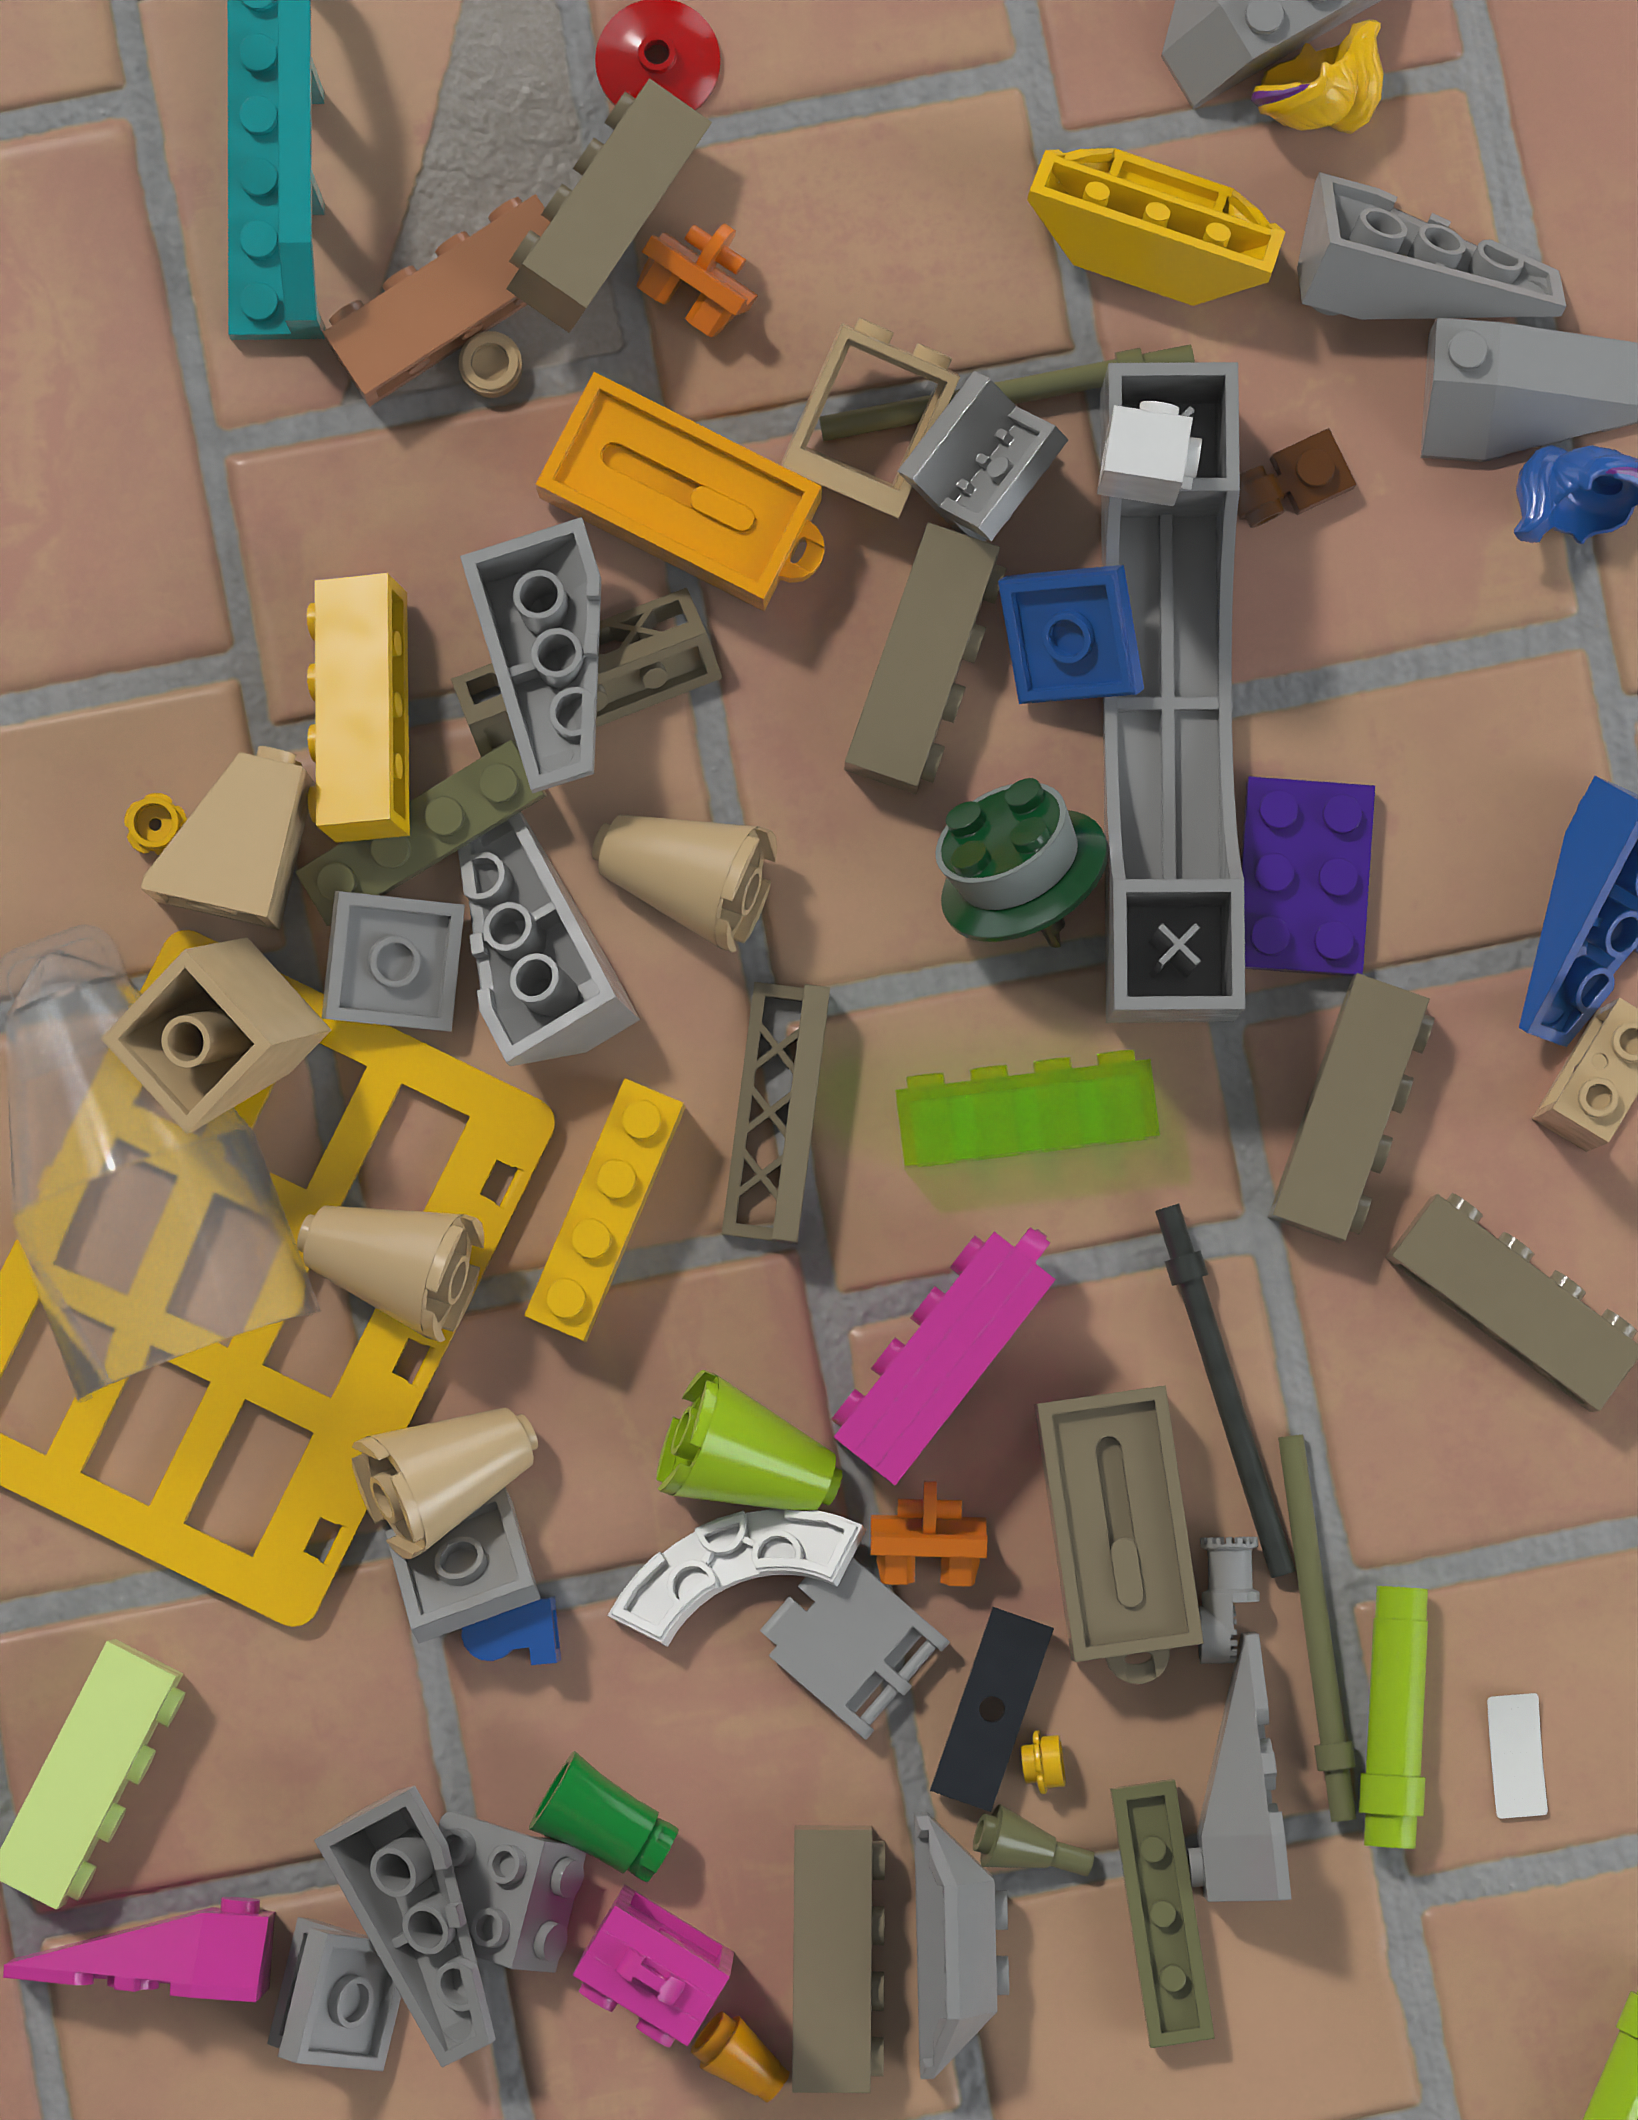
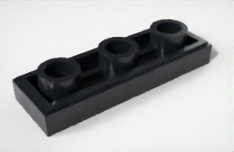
(978, 1747)

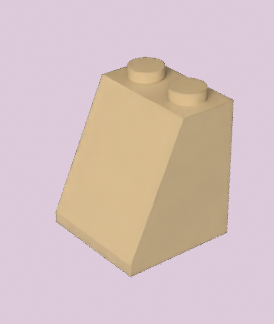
(238, 843)
(214, 1031)

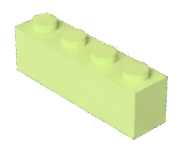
(86, 1774)

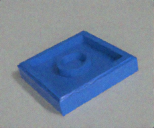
(1071, 634)

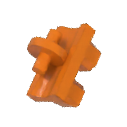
(674, 262)
(928, 1530)

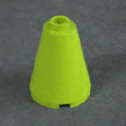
(743, 1453)

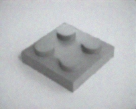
(393, 961)
(468, 1572)

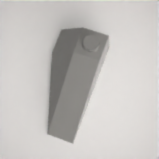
(1385, 264)
(1521, 388)
(542, 633)
(537, 961)
(1239, 1827)
(410, 1905)

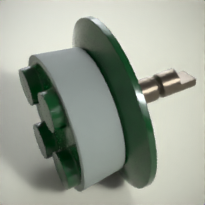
(1017, 863)

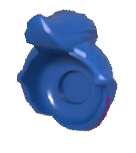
(1576, 492)

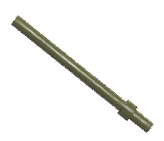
(1017, 390)
(1334, 1753)

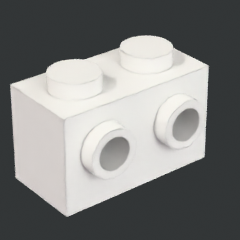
(1148, 454)

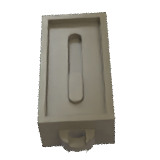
(1119, 1529)

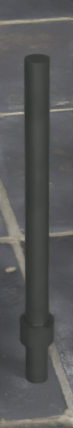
(1187, 1271)

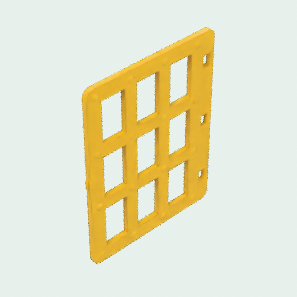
(369, 1398)

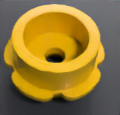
(143, 812)
(1044, 1762)

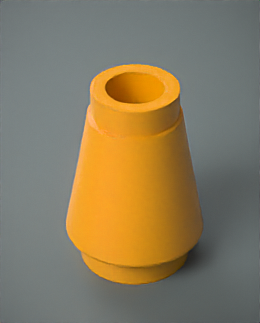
(739, 2057)

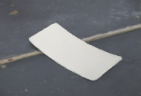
(1517, 1755)

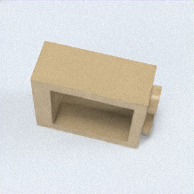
(838, 475)
(1594, 1098)

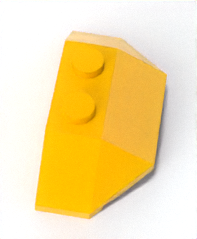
(1153, 224)

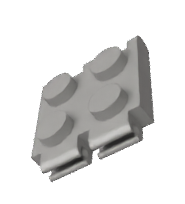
(850, 1643)

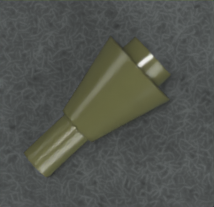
(1016, 1843)

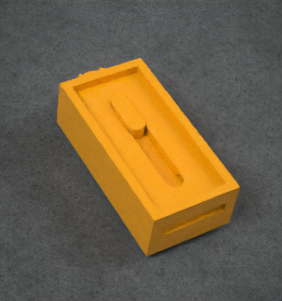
(683, 493)

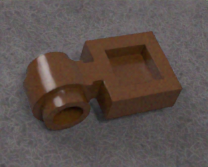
(1306, 473)

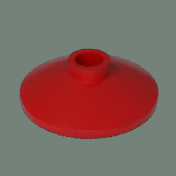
(692, 46)

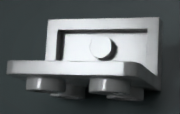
(513, 1891)

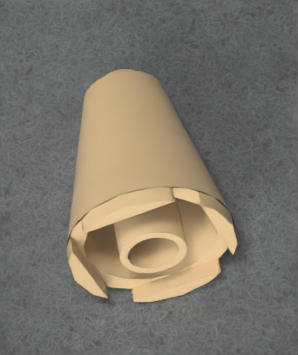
(691, 871)
(397, 1261)
(440, 1473)

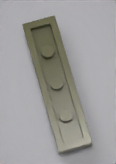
(440, 824)
(1162, 1913)

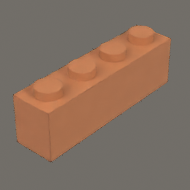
(434, 308)

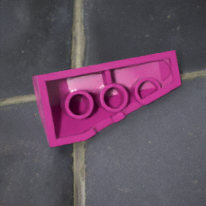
(199, 1953)

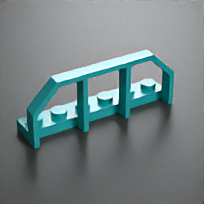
(271, 171)

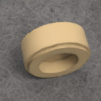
(490, 364)

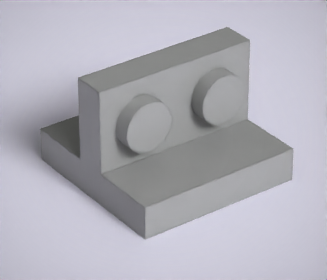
(981, 458)
(334, 2000)

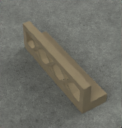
(637, 675)
(800, 1113)

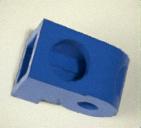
(524, 1627)

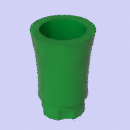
(603, 1820)

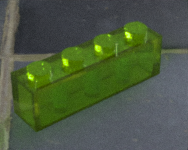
(1026, 1112)

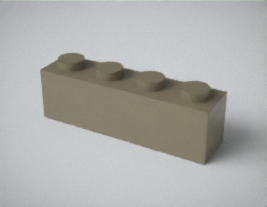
(608, 204)
(922, 659)
(1350, 1108)
(1515, 1301)
(833, 1959)

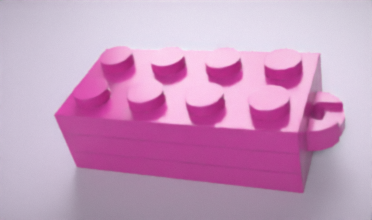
(946, 1354)
(653, 1968)

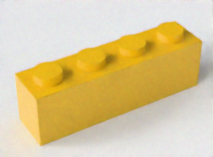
(359, 708)
(605, 1210)

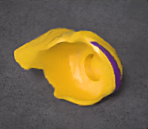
(1326, 86)

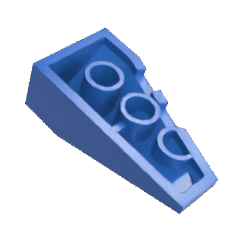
(1588, 915)

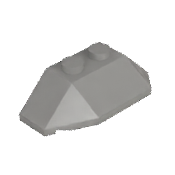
(1227, 41)
(954, 1945)

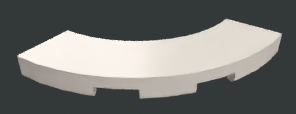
(729, 1553)

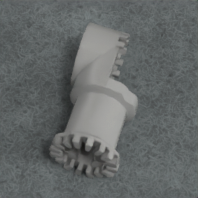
(1228, 1583)

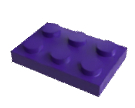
(1306, 875)

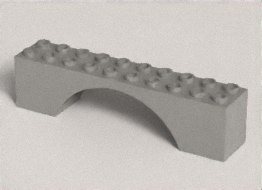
(1170, 748)

